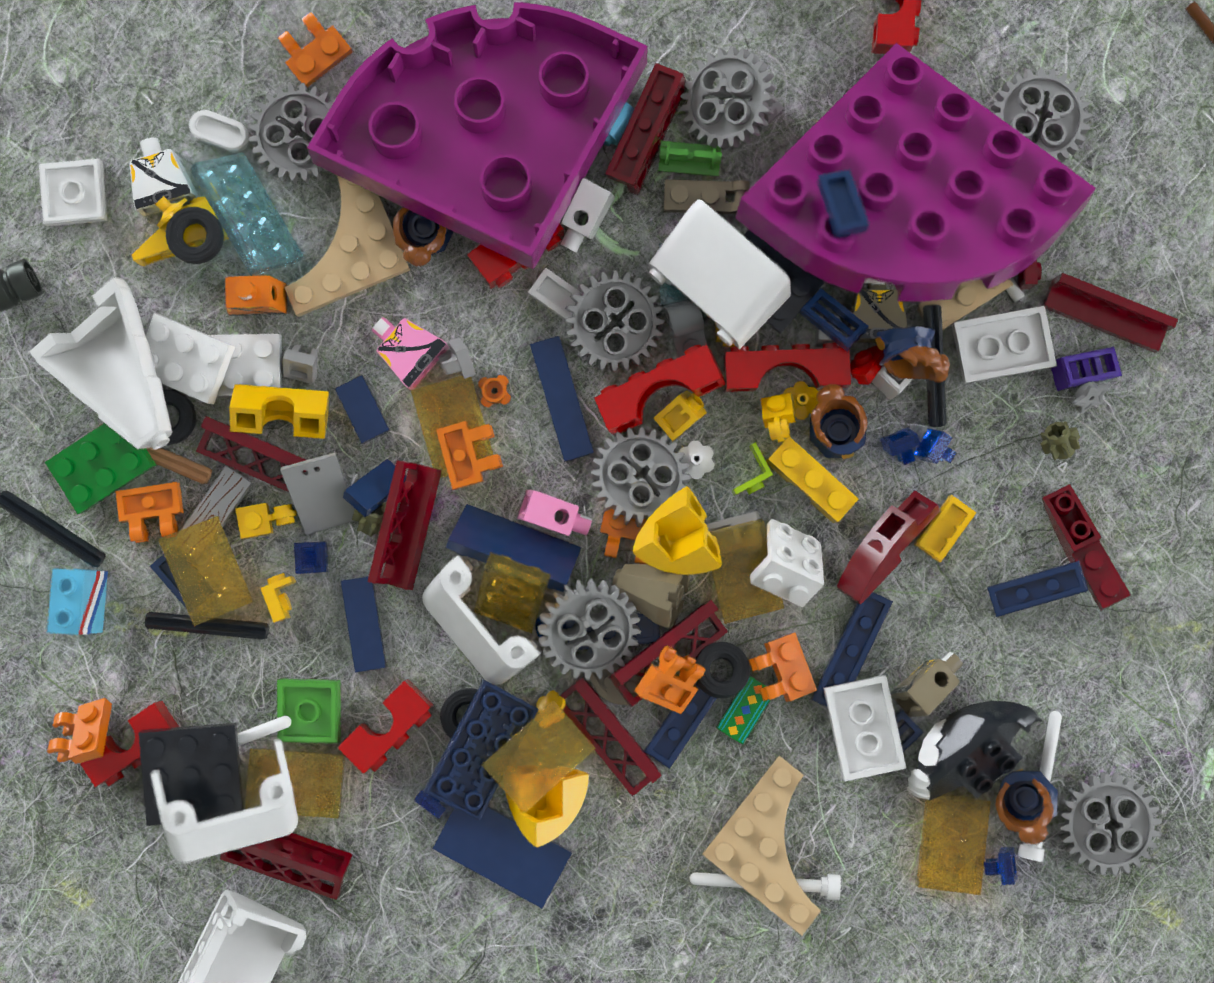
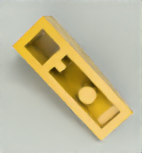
(156, 246)

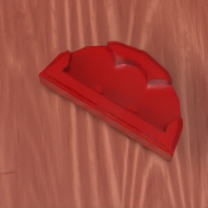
(866, 365)

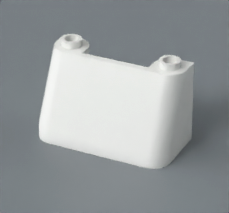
(721, 274)
(444, 603)
(242, 943)

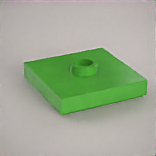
(313, 710)

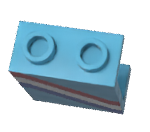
(77, 601)

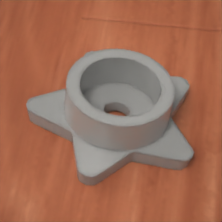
(1089, 395)

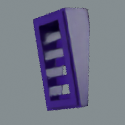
(1067, 375)

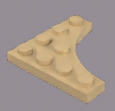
(358, 256)
(754, 849)

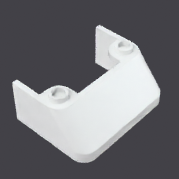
(200, 840)

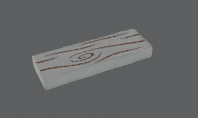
(221, 498)

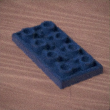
(485, 533)
(485, 727)
(503, 854)

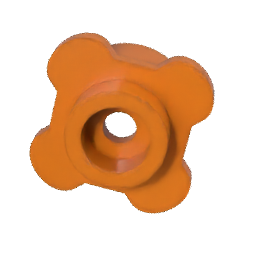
(500, 384)

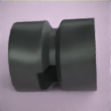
(18, 283)

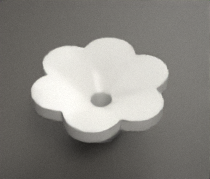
(705, 463)

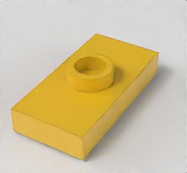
(945, 528)

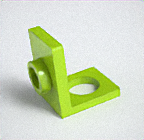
(757, 482)

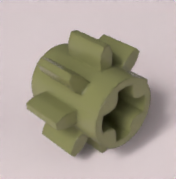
(1060, 440)
(372, 523)

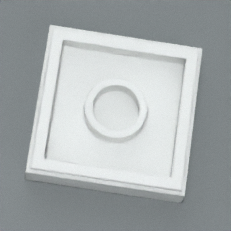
(72, 192)

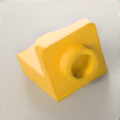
(680, 414)
(278, 603)

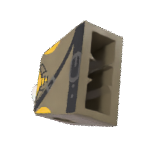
(878, 310)
(928, 685)

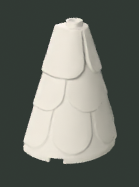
(111, 368)

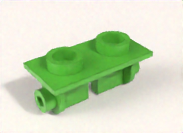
(689, 158)

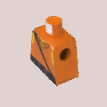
(254, 296)

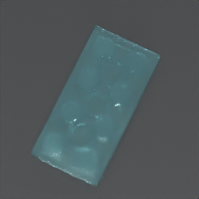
(246, 213)

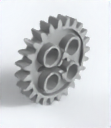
(1066, 125)
(724, 126)
(282, 154)
(595, 300)
(619, 493)
(601, 652)
(1137, 820)

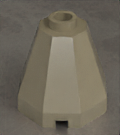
(653, 591)

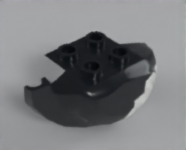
(970, 749)

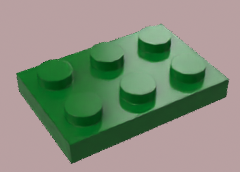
(97, 467)

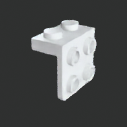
(792, 564)

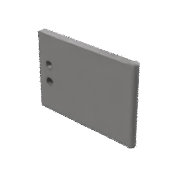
(318, 493)

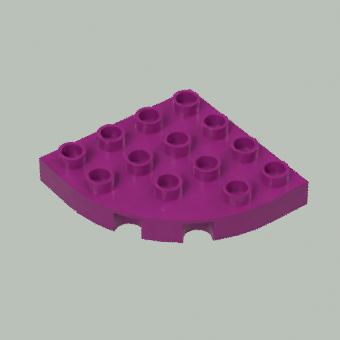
(484, 121)
(940, 181)

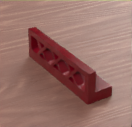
(647, 128)
(1108, 312)
(245, 440)
(408, 525)
(672, 636)
(619, 732)
(299, 853)

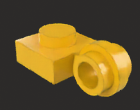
(777, 414)
(257, 520)

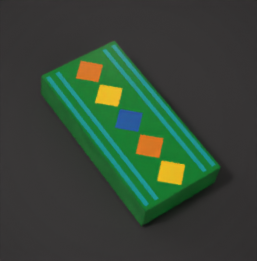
(743, 711)

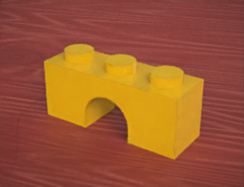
(256, 405)
(812, 479)

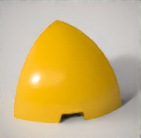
(678, 538)
(553, 811)

